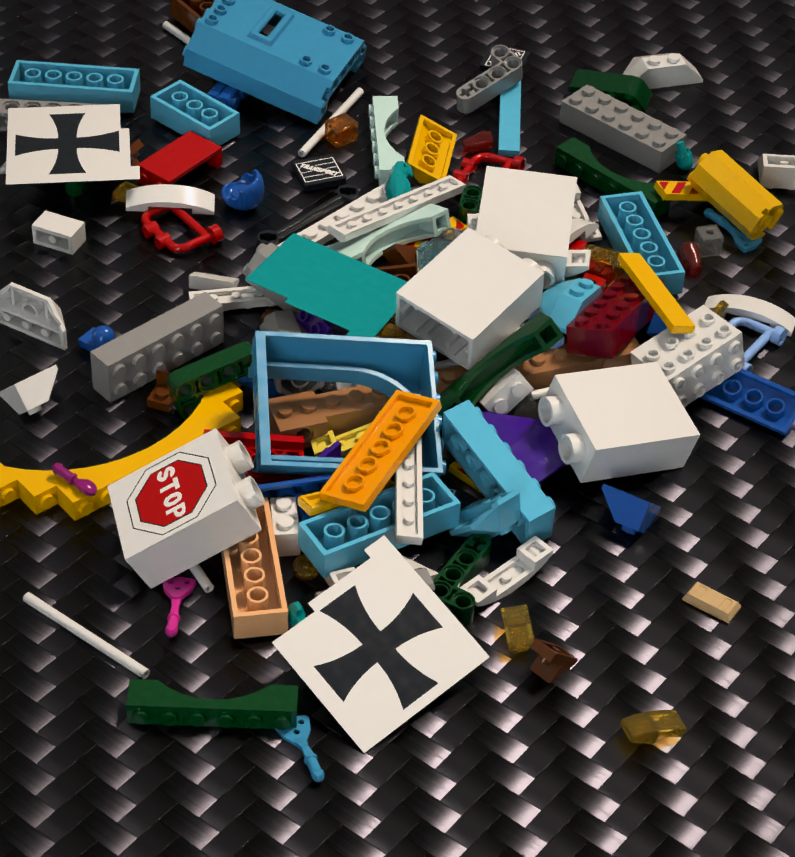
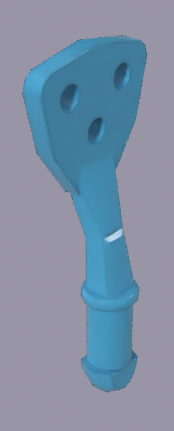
(739, 238)
(300, 740)

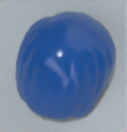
(245, 193)

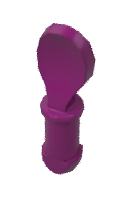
(83, 485)

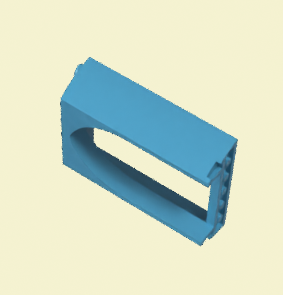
(364, 361)

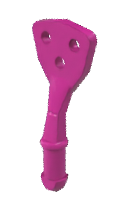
(176, 589)

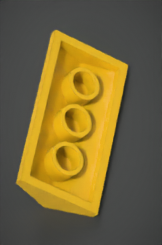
(430, 151)

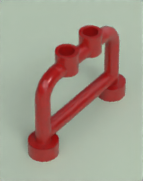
(470, 165)
(164, 240)

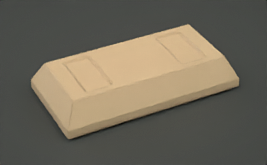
(712, 602)

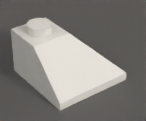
(31, 392)

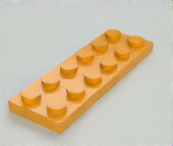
(380, 450)

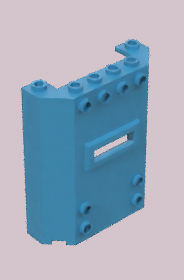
(289, 68)

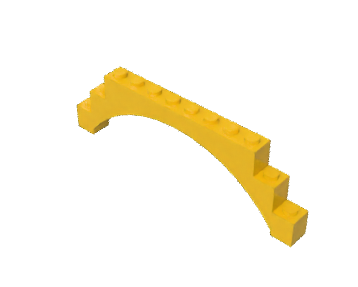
(44, 489)

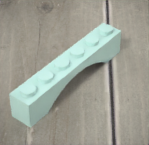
(382, 119)
(418, 225)

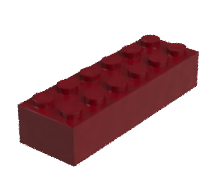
(609, 320)

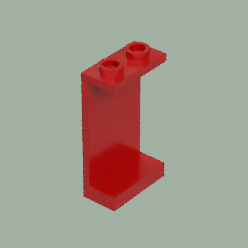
(179, 159)

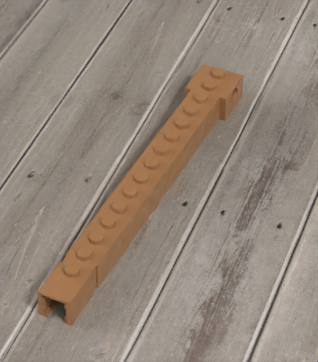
(359, 405)

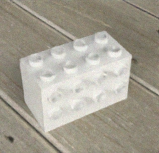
(695, 359)

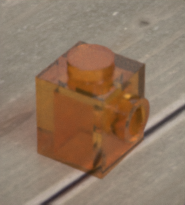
(341, 130)

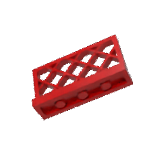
(279, 446)

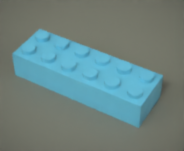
(75, 84)
(635, 229)
(496, 469)
(340, 535)

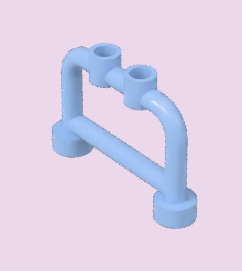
(775, 335)

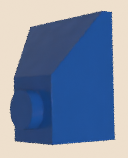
(629, 510)

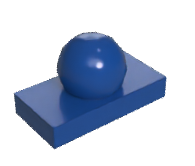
(96, 337)

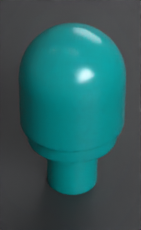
(683, 156)

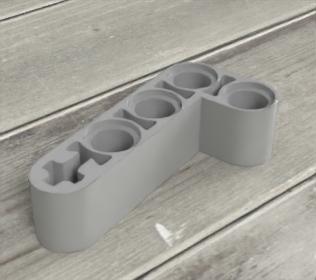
(503, 74)

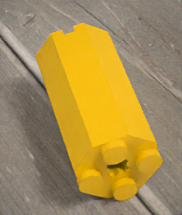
(735, 194)

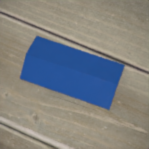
(756, 400)
(292, 487)

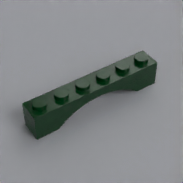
(579, 161)
(528, 341)
(266, 709)

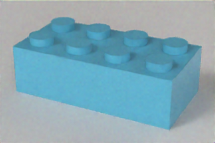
(189, 109)

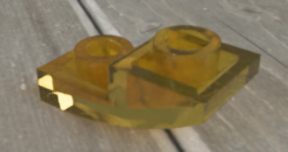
(517, 628)
(650, 725)

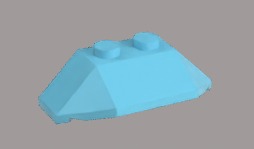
(568, 299)
(489, 516)

